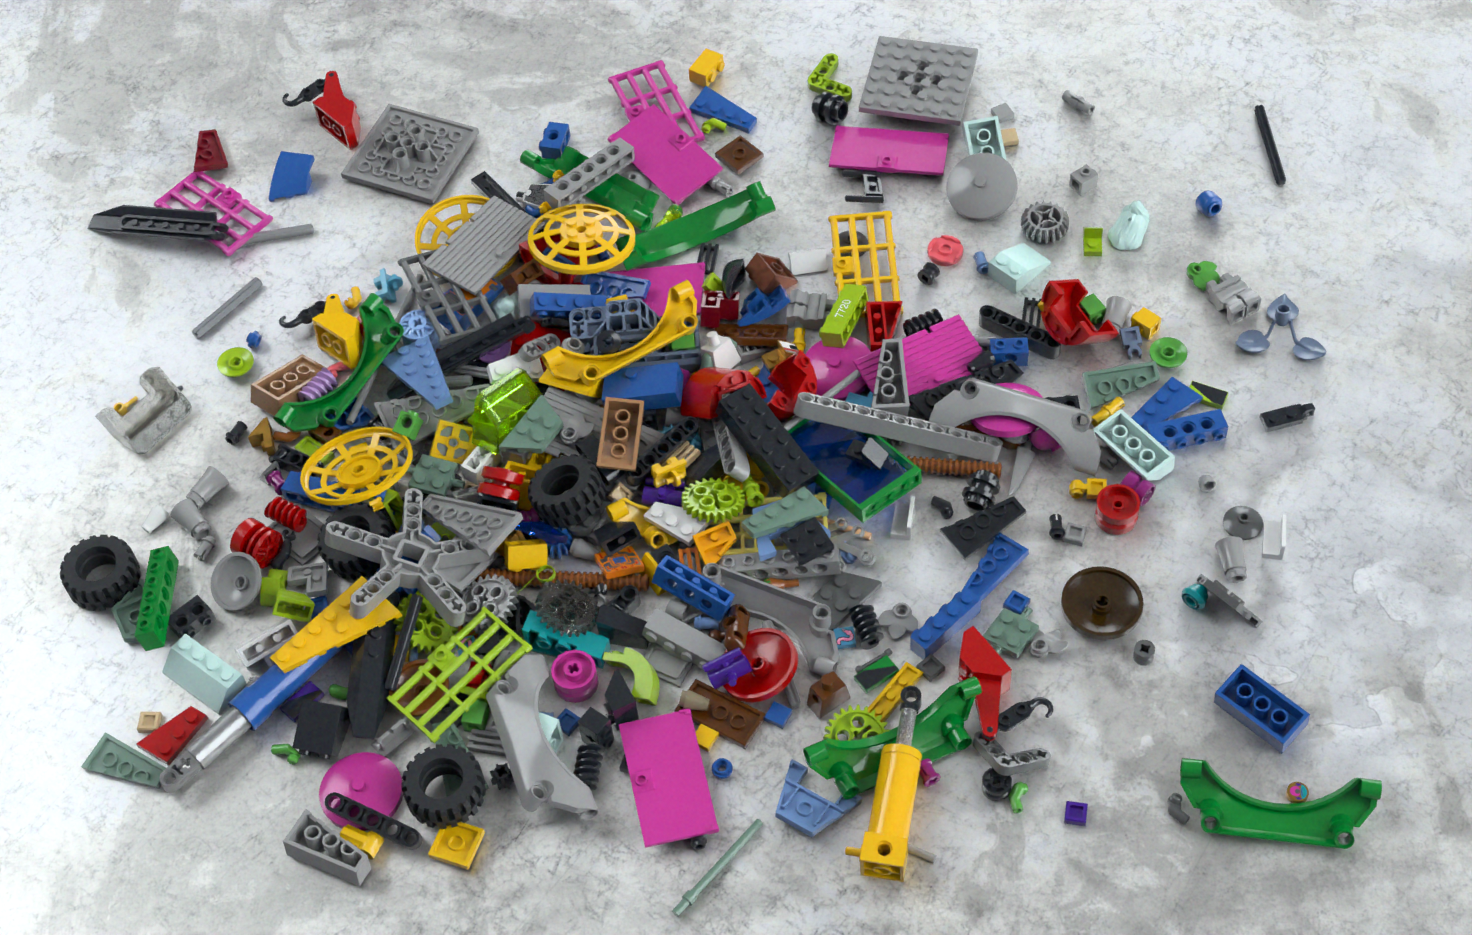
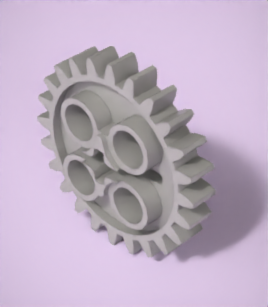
(493, 593)

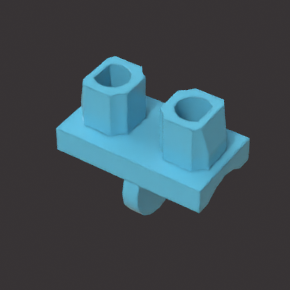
(388, 284)

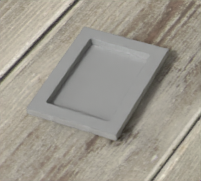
(305, 545)
(461, 576)
(668, 665)

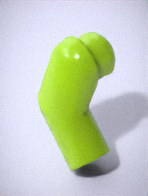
(711, 124)

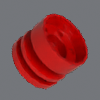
(256, 540)

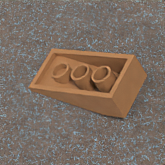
(284, 384)
(620, 434)

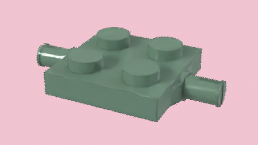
(434, 476)
(1011, 632)

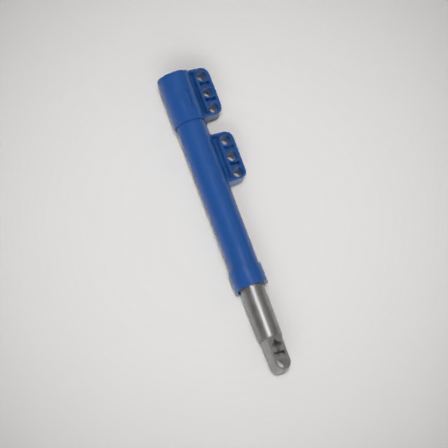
(250, 710)

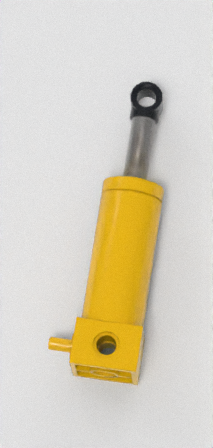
(886, 841)

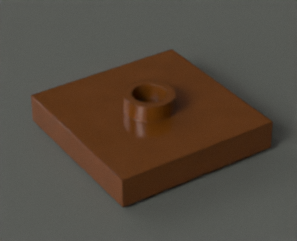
(739, 155)

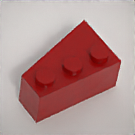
(881, 321)

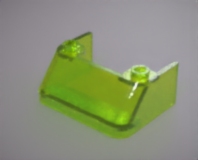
(500, 403)

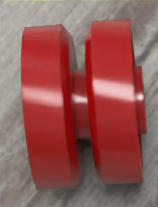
(501, 482)
(1117, 509)

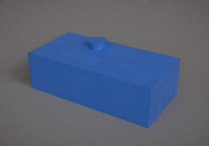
(654, 384)
(1261, 708)

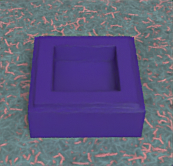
(1075, 813)

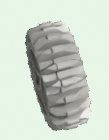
(1044, 222)

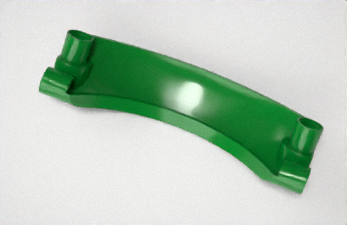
(698, 226)

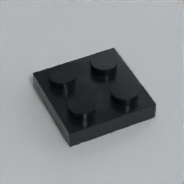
(807, 541)

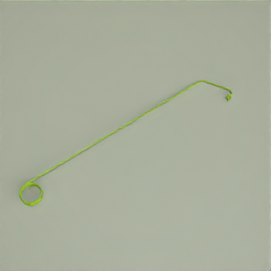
(541, 580)

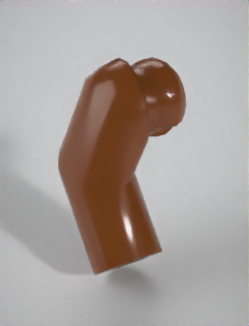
(286, 437)

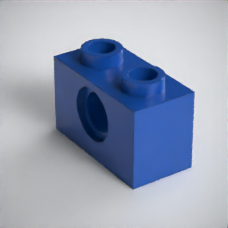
(554, 140)
(1010, 348)

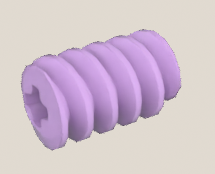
(318, 386)

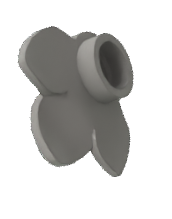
(575, 426)
(897, 623)
(1047, 643)

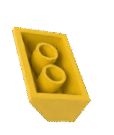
(578, 387)

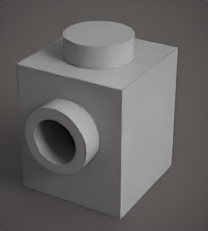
(1083, 180)

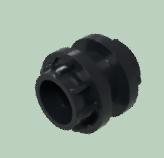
(829, 108)
(981, 490)

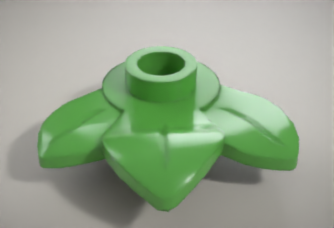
(1203, 273)

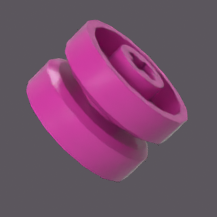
(574, 676)

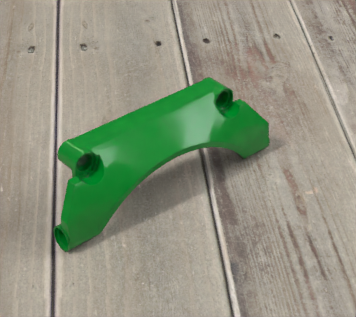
(615, 192)
(378, 343)
(936, 734)
(1307, 822)

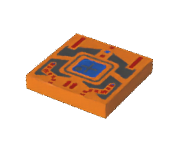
(619, 564)

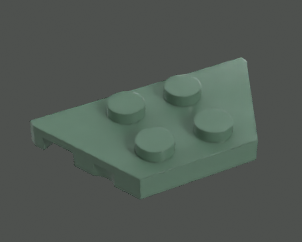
(535, 429)
(127, 613)

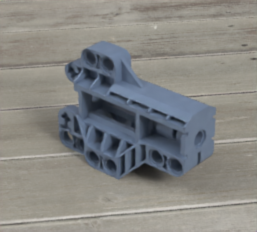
(642, 318)

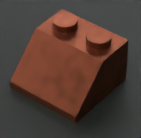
(769, 273)

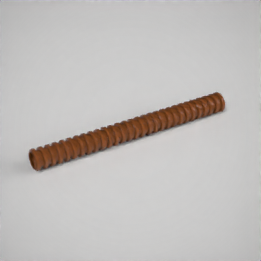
(954, 467)
(587, 580)

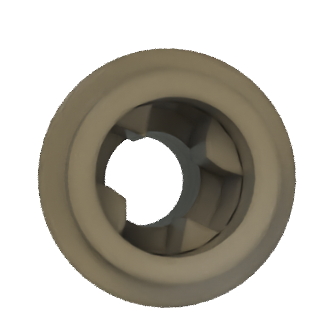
(693, 701)

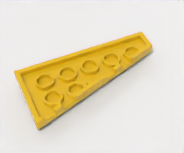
(332, 629)

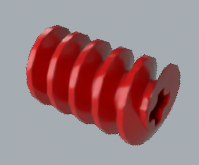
(286, 514)

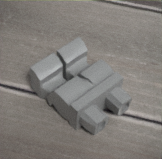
(1234, 296)
(808, 309)

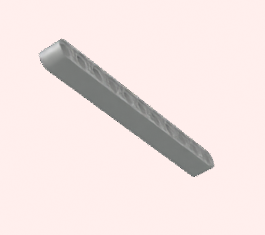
(897, 427)

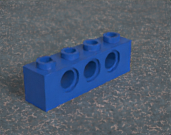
(1190, 430)
(693, 588)

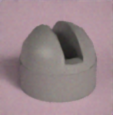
(1206, 483)

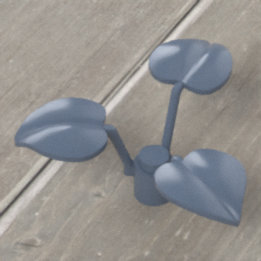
(1281, 312)

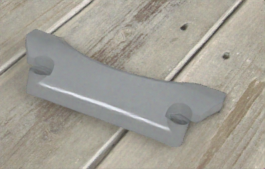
(1053, 417)
(787, 611)
(533, 763)

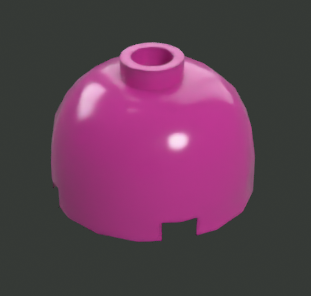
(1043, 440)

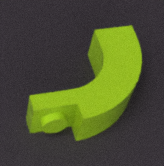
(646, 681)

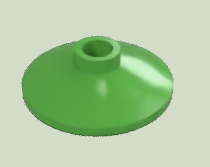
(1168, 352)

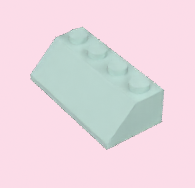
(1135, 446)
(203, 674)

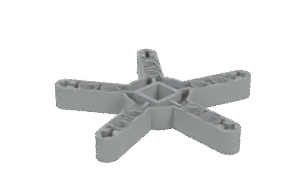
(402, 573)

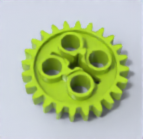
(722, 503)
(425, 623)
(843, 724)

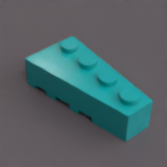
(553, 644)

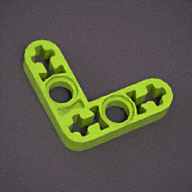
(824, 81)

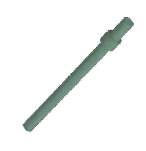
(691, 896)

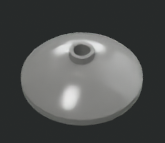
(229, 578)

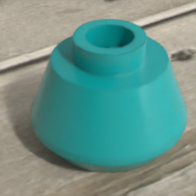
(1195, 596)

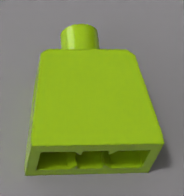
(291, 605)

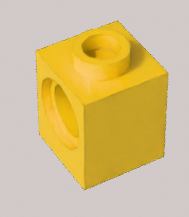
(1147, 321)

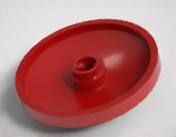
(772, 664)

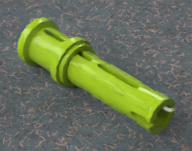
(752, 491)

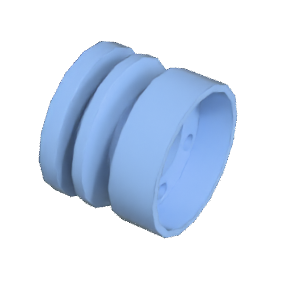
(418, 326)

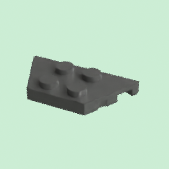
(845, 592)
(1230, 599)

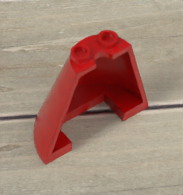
(550, 277)

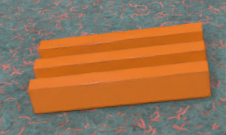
(688, 551)

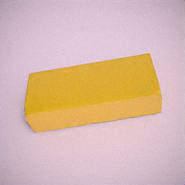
(649, 568)

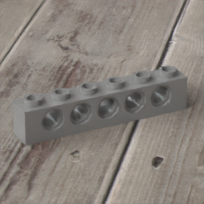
(589, 174)
(783, 565)

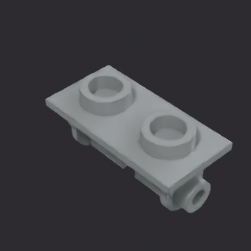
(393, 737)

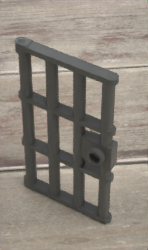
(435, 297)

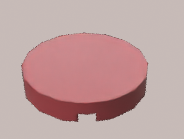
(945, 250)

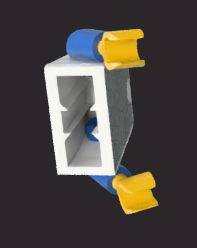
(533, 199)

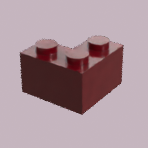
(717, 307)

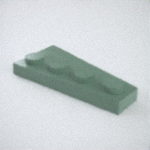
(1107, 384)
(785, 513)
(451, 736)
(123, 762)

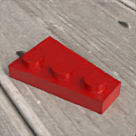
(173, 736)

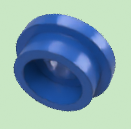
(253, 339)
(722, 763)

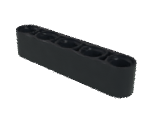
(1009, 326)
(666, 444)
(366, 813)

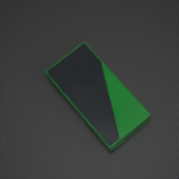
(876, 674)

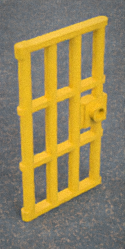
(851, 265)

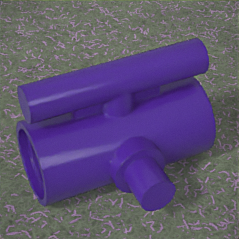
(662, 494)
(727, 668)

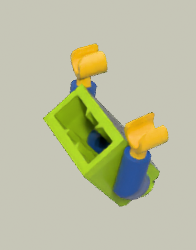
(390, 505)

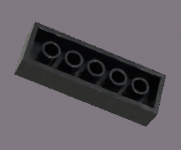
(766, 441)

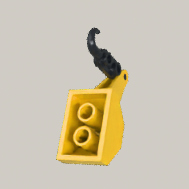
(334, 329)

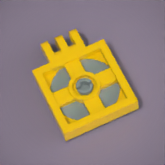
(452, 442)

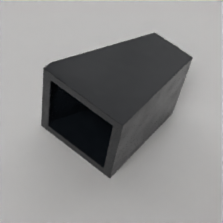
(321, 729)

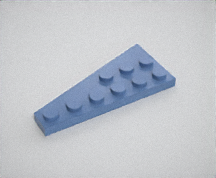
(420, 370)

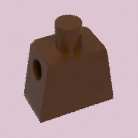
(827, 694)

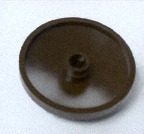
(1102, 603)

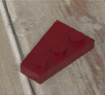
(209, 152)

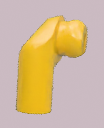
(356, 298)

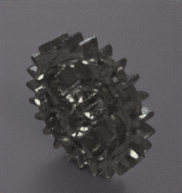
(567, 608)

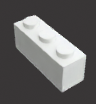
(266, 642)

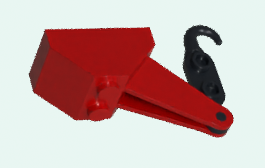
(333, 109)
(994, 676)

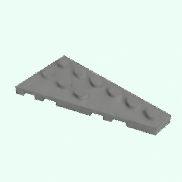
(454, 412)
(475, 523)

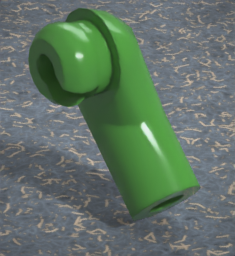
(286, 749)

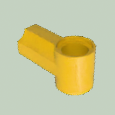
(367, 842)

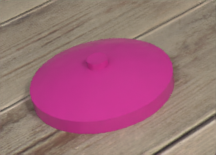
(835, 364)
(1006, 425)
(365, 779)

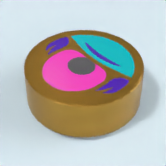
(1297, 792)

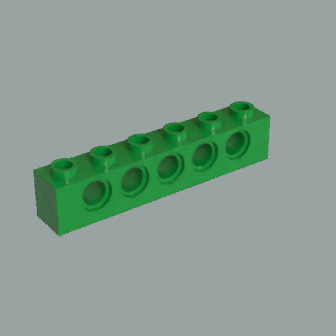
(157, 598)

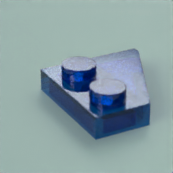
(542, 531)

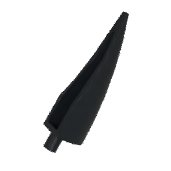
(733, 276)

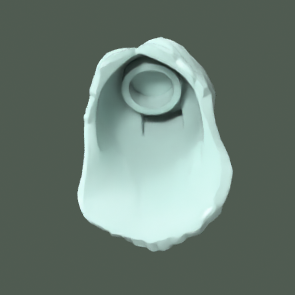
(1129, 227)
(504, 305)

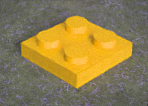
(457, 844)

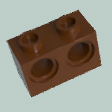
(522, 275)

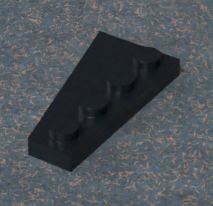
(977, 530)

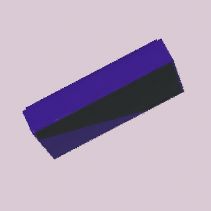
(293, 705)

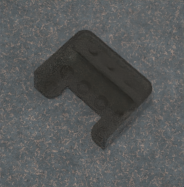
(151, 417)

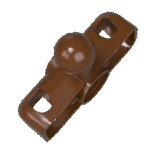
(735, 628)

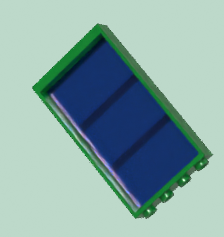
(853, 484)

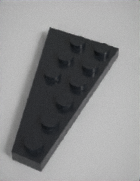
(1001, 373)

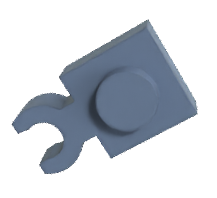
(1131, 339)

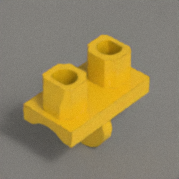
(671, 473)

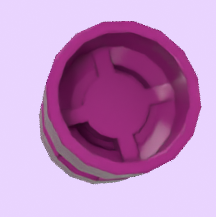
(1144, 488)

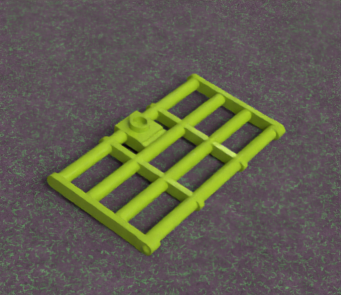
(448, 663)

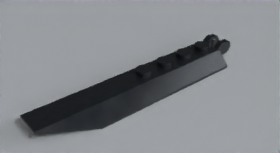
(159, 223)
(473, 347)
(368, 674)

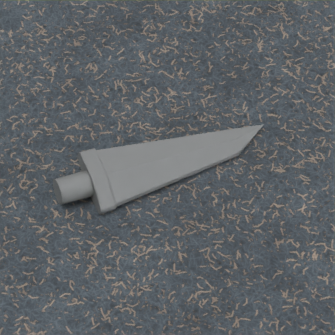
(1022, 462)

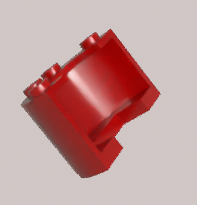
(1066, 319)
(791, 377)
(709, 384)

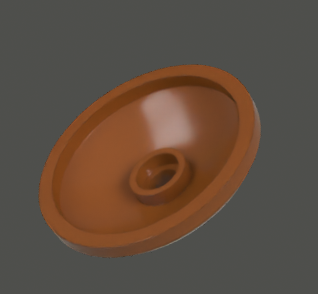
(407, 672)

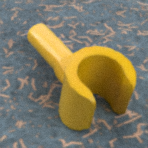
(122, 408)

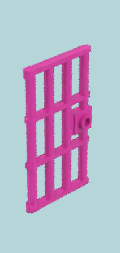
(633, 112)
(224, 203)

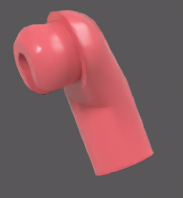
(337, 367)

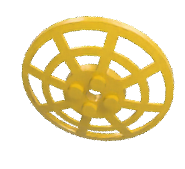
(463, 200)
(591, 235)
(349, 472)

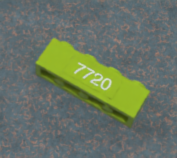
(844, 315)

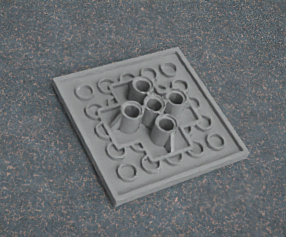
(918, 80)
(410, 153)

